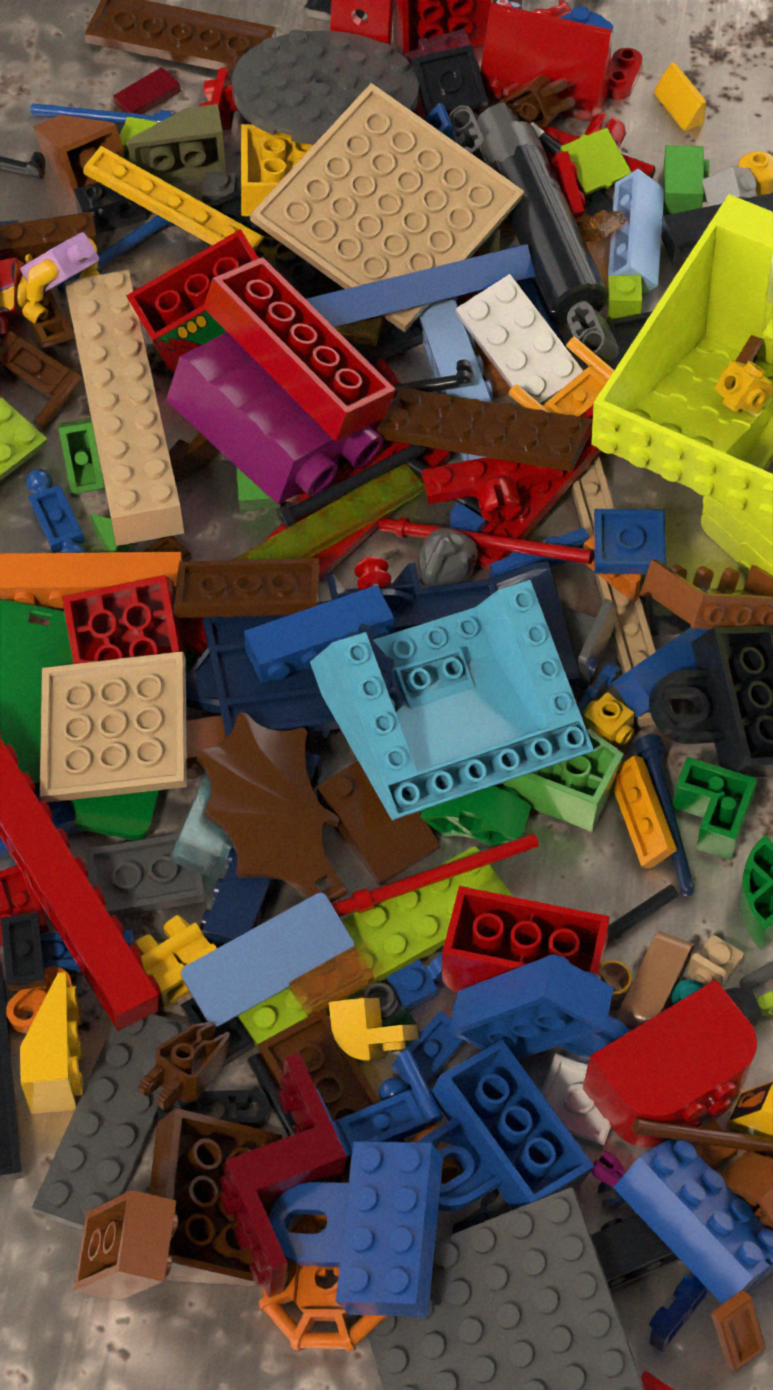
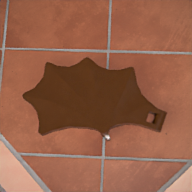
(270, 807)

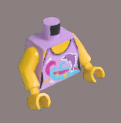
(56, 267)

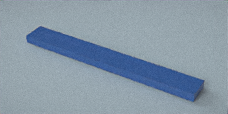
(423, 286)

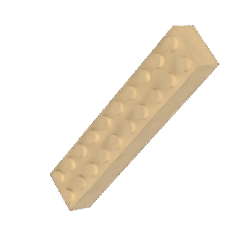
(124, 409)

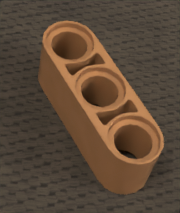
(655, 979)

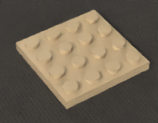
(113, 727)

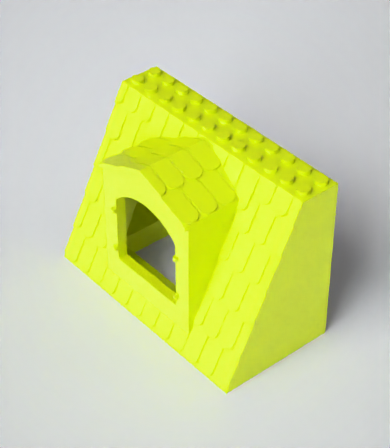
(662, 396)

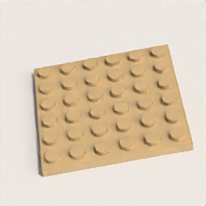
(385, 199)

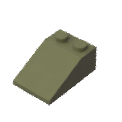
(181, 145)

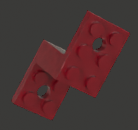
(262, 1175)

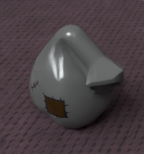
(447, 558)

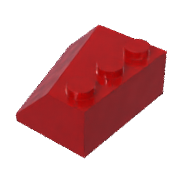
(123, 621)

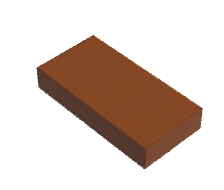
(738, 1330)

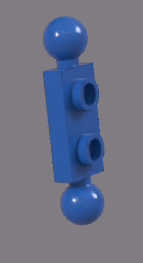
(54, 513)
(432, 1053)

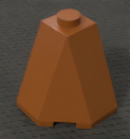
(70, 144)

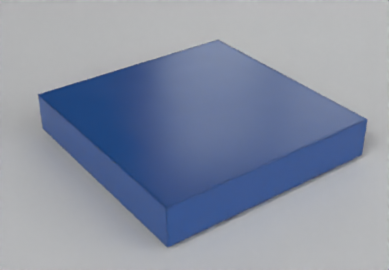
(628, 540)

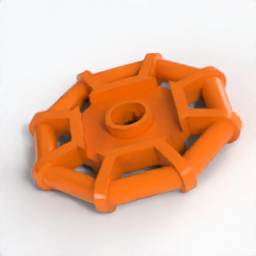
(315, 1303)

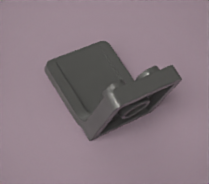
(590, 638)

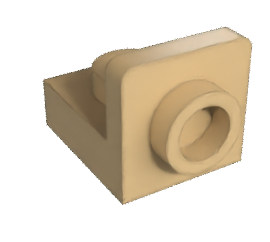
(715, 962)

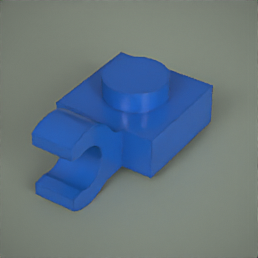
(415, 983)

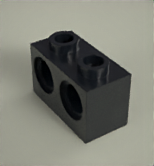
(108, 207)

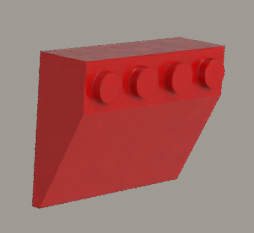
(433, 18)
(535, 44)

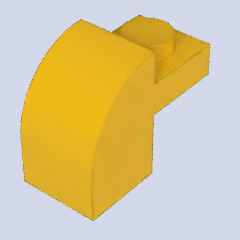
(360, 1032)

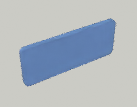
(265, 959)

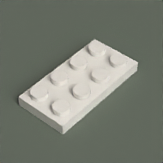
(518, 340)

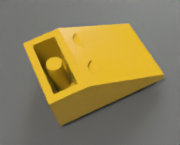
(52, 1052)

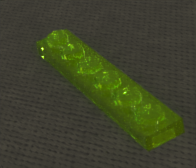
(340, 517)

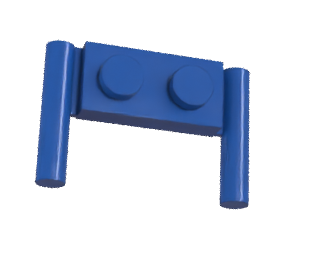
(392, 1117)

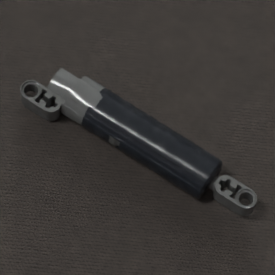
(543, 221)

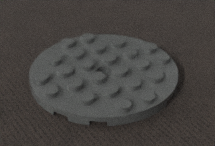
(312, 77)

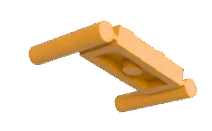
(579, 393)

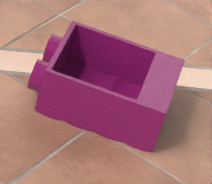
(260, 424)

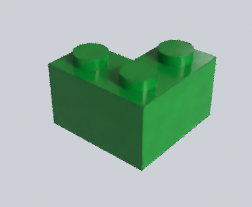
(720, 799)

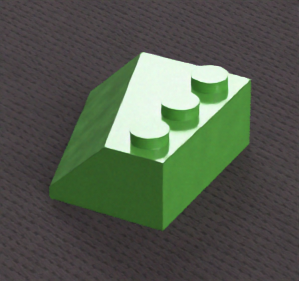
(575, 788)

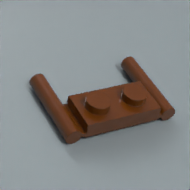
(40, 373)

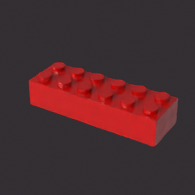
(299, 348)

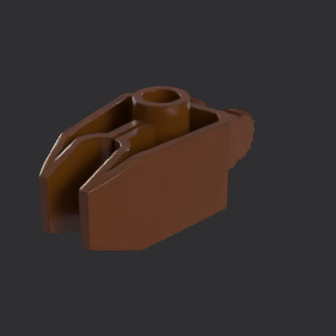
(537, 100)
(186, 1065)

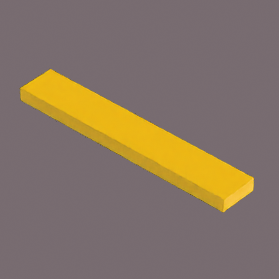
(164, 199)

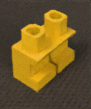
(170, 957)

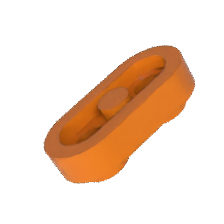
(30, 1001)

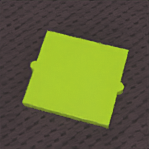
(597, 161)

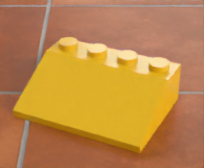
(265, 163)

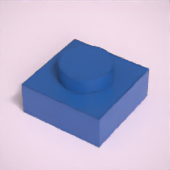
(465, 519)

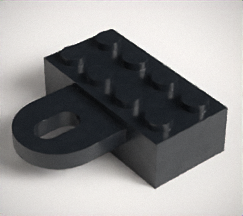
(730, 698)

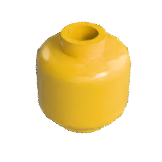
(762, 168)

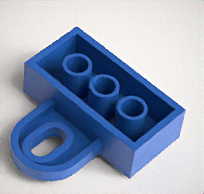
(538, 1010)
(502, 1134)
(375, 1229)

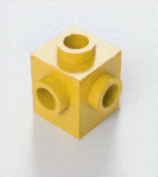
(744, 387)
(610, 719)

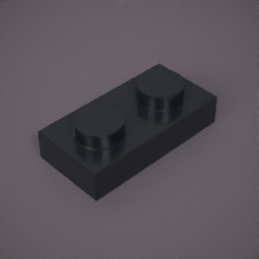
(23, 952)

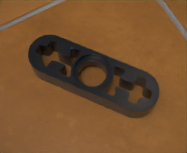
(241, 1098)

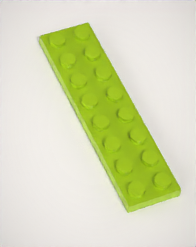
(386, 939)

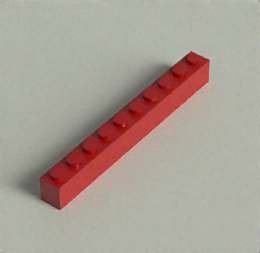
(71, 901)

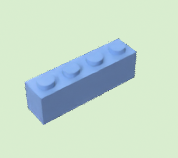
(637, 241)

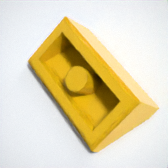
(681, 98)

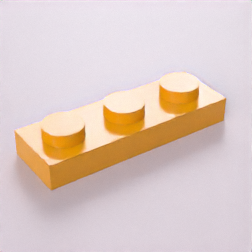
(643, 813)

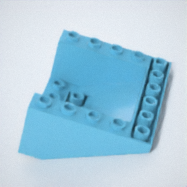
(476, 707)

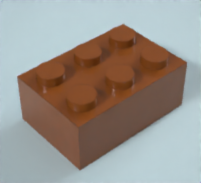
(126, 1245)

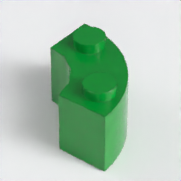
(486, 816)
(757, 893)

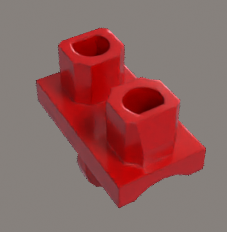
(220, 92)

